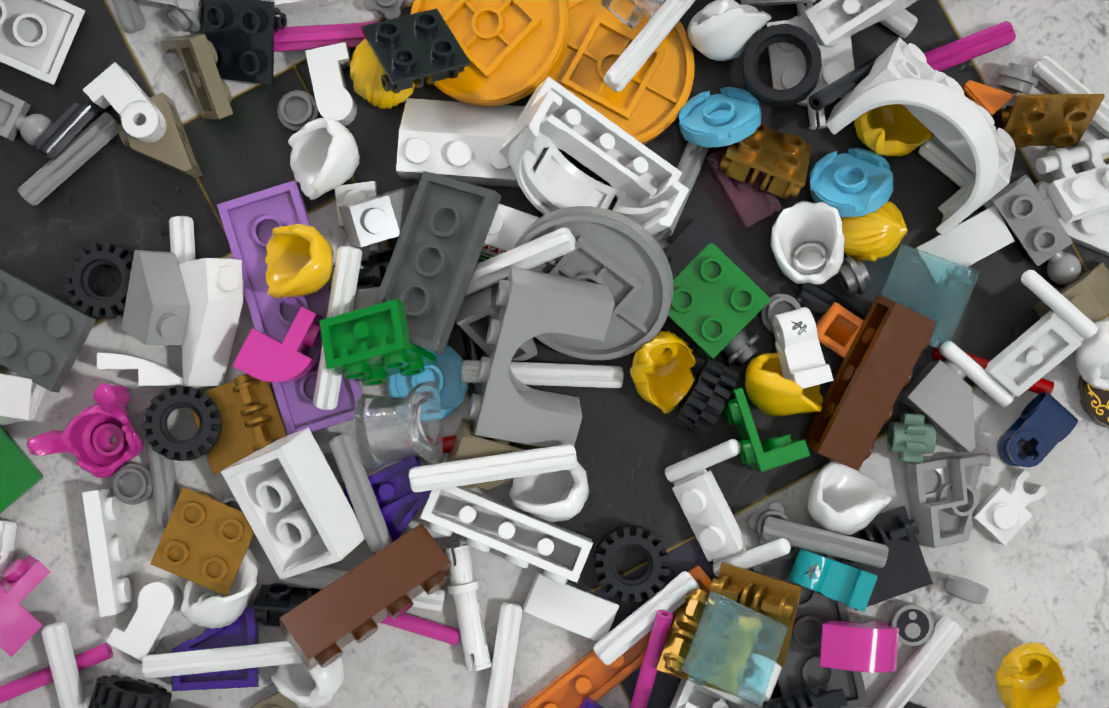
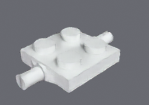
(789, 63)

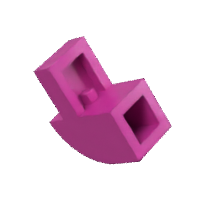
(277, 360)
(15, 621)
(859, 646)

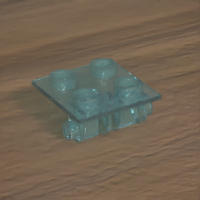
(931, 289)
(734, 649)

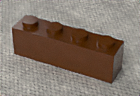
(869, 382)
(365, 597)

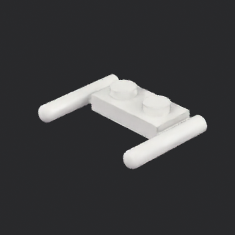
(1034, 351)
(710, 513)

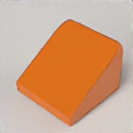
(986, 96)
(838, 329)

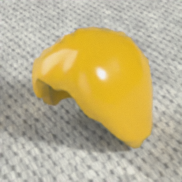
(297, 261)
(776, 394)

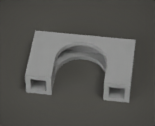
(534, 306)

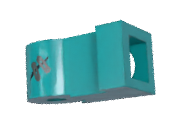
(833, 579)

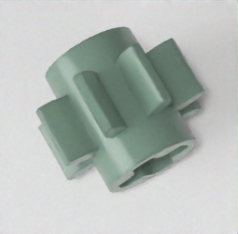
(911, 437)

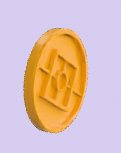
(508, 44)
(654, 93)

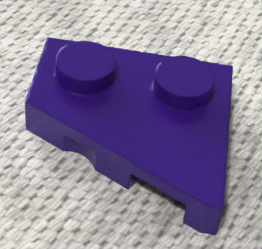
(395, 495)
(239, 633)

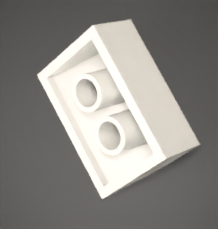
(456, 141)
(294, 505)

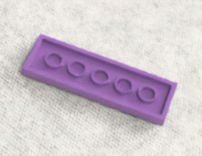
(248, 228)

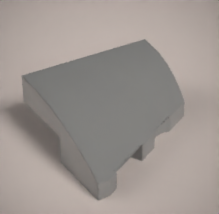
(945, 497)

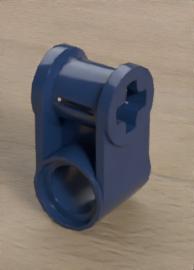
(1041, 426)

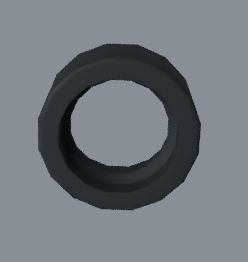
(777, 34)

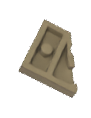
(201, 74)

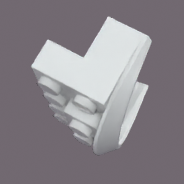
(940, 105)
(558, 119)

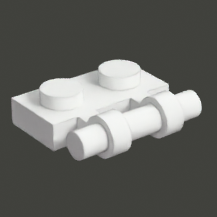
(1081, 193)

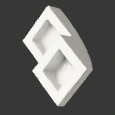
(971, 239)
(149, 371)
(570, 607)

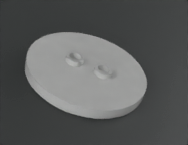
(613, 254)

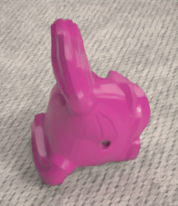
(91, 432)

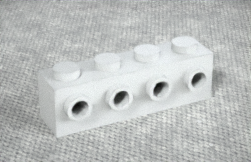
(509, 530)

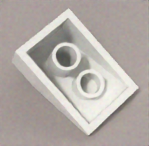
(37, 35)

